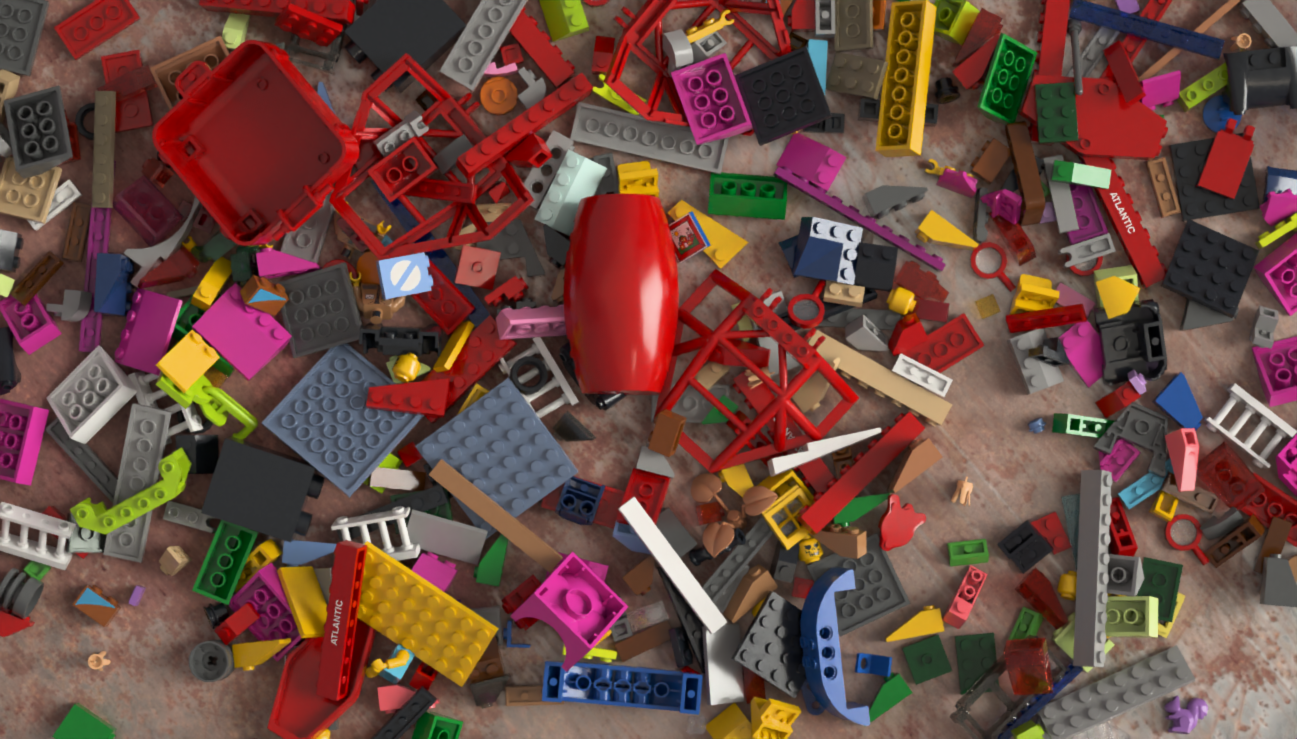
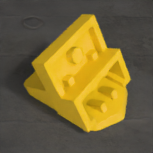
(637, 179)
(1033, 295)
(772, 718)

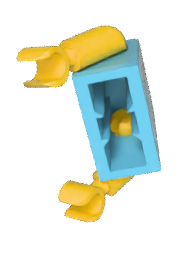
(394, 666)

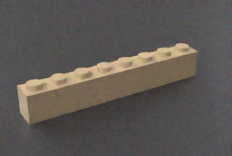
(883, 381)

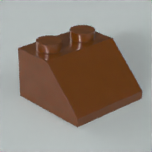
(641, 576)
(489, 665)

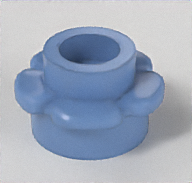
(1036, 425)

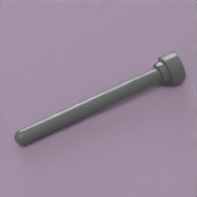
(1074, 28)

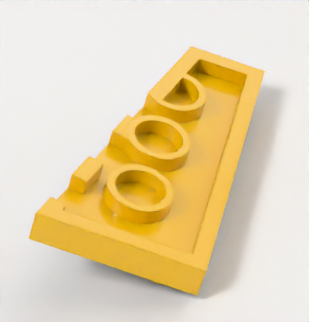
(723, 241)

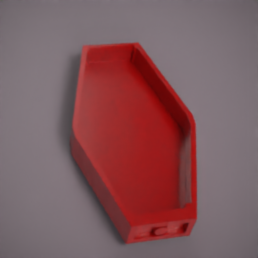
(1106, 121)
(297, 708)

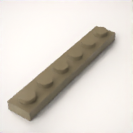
(103, 149)

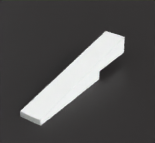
(817, 450)

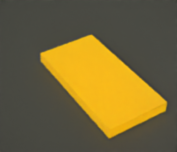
(304, 599)

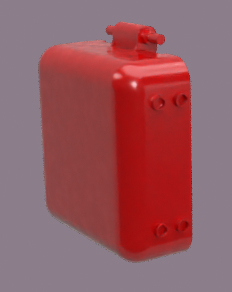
(254, 143)

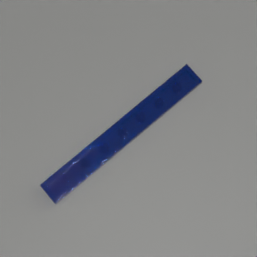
(1147, 29)

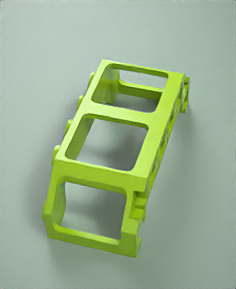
(103, 520)

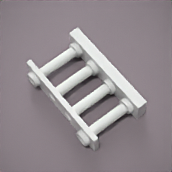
(557, 381)
(147, 398)
(1267, 418)
(31, 549)
(406, 551)

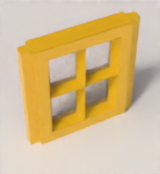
(782, 516)

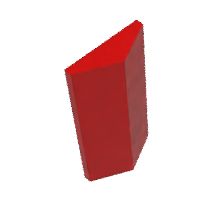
(1274, 503)

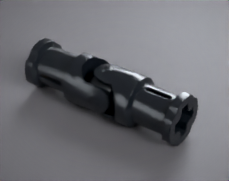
(701, 554)

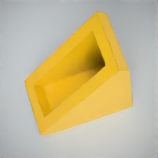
(1164, 506)

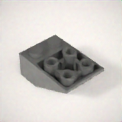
(886, 198)

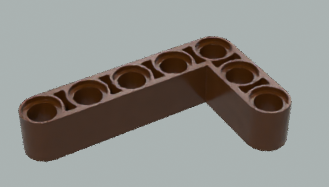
(1026, 173)

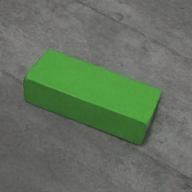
(968, 552)
(1026, 624)

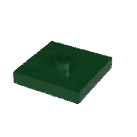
(927, 659)

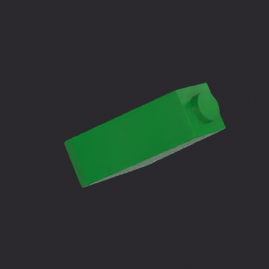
(84, 724)

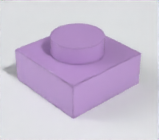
(1048, 214)
(1137, 381)

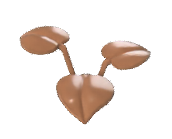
(719, 536)

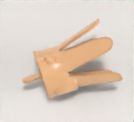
(1243, 41)
(755, 381)
(965, 489)
(96, 661)

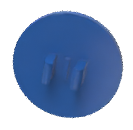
(1216, 114)

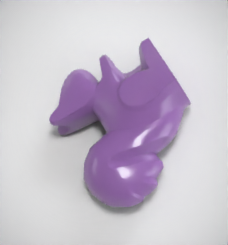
(1185, 719)

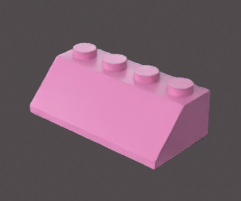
(531, 322)

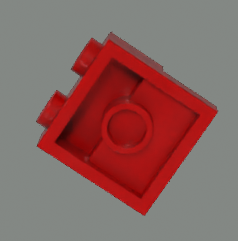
(513, 289)
(517, 597)

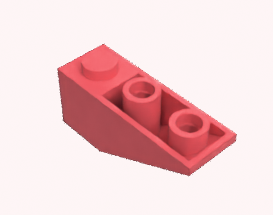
(1183, 452)
(964, 597)
(394, 697)

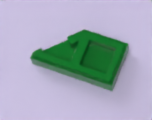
(716, 416)

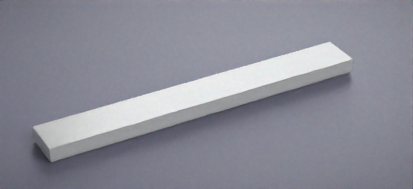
(672, 565)

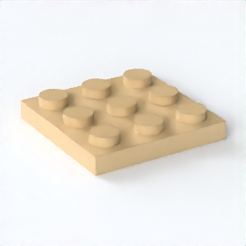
(27, 197)

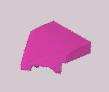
(958, 182)
(1005, 204)
(1279, 206)
(1119, 460)

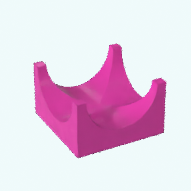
(575, 606)

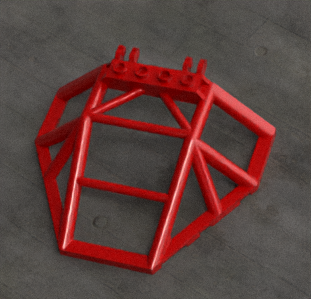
(650, 19)
(462, 124)
(781, 406)

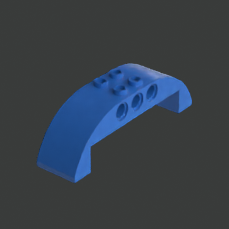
(822, 646)
(623, 686)

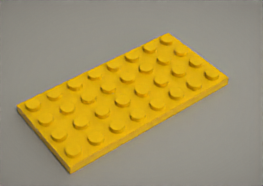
(422, 617)

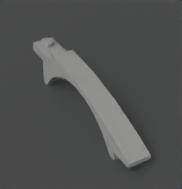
(152, 256)

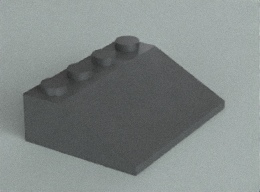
(38, 131)

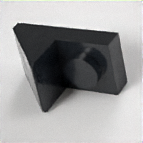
(1050, 353)

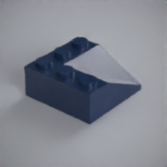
(827, 250)
(113, 284)

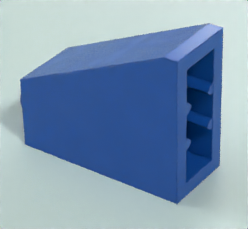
(1179, 403)

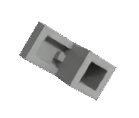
(678, 50)
(536, 90)
(74, 307)
(1263, 327)

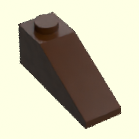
(1235, 541)

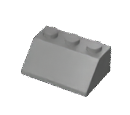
(1033, 373)

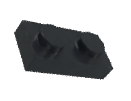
(680, 646)

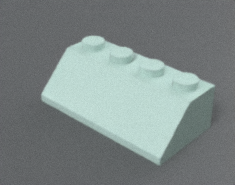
(575, 180)

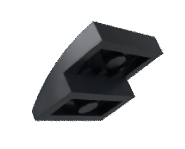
(1025, 546)

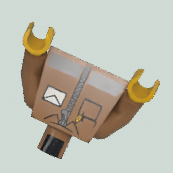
(349, 247)
(372, 304)

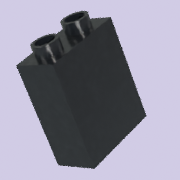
(403, 26)
(262, 489)

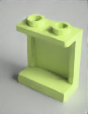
(1065, 639)

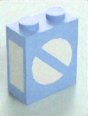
(404, 275)

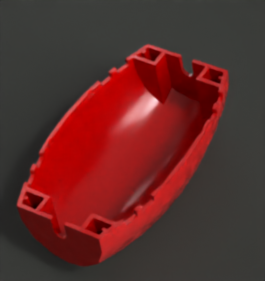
(621, 294)

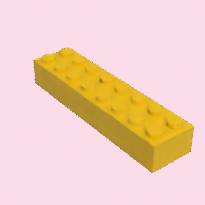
(906, 78)

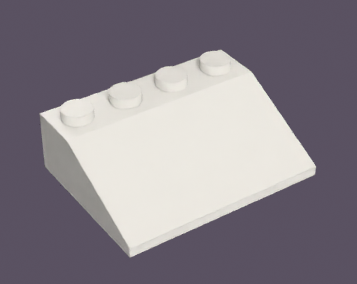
(91, 395)

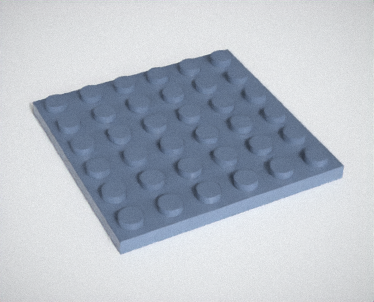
(329, 421)
(501, 451)

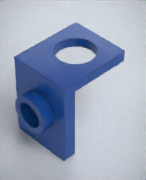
(507, 635)
(874, 664)

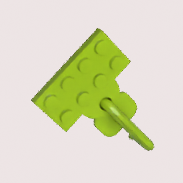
(212, 401)

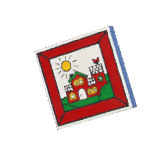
(688, 237)

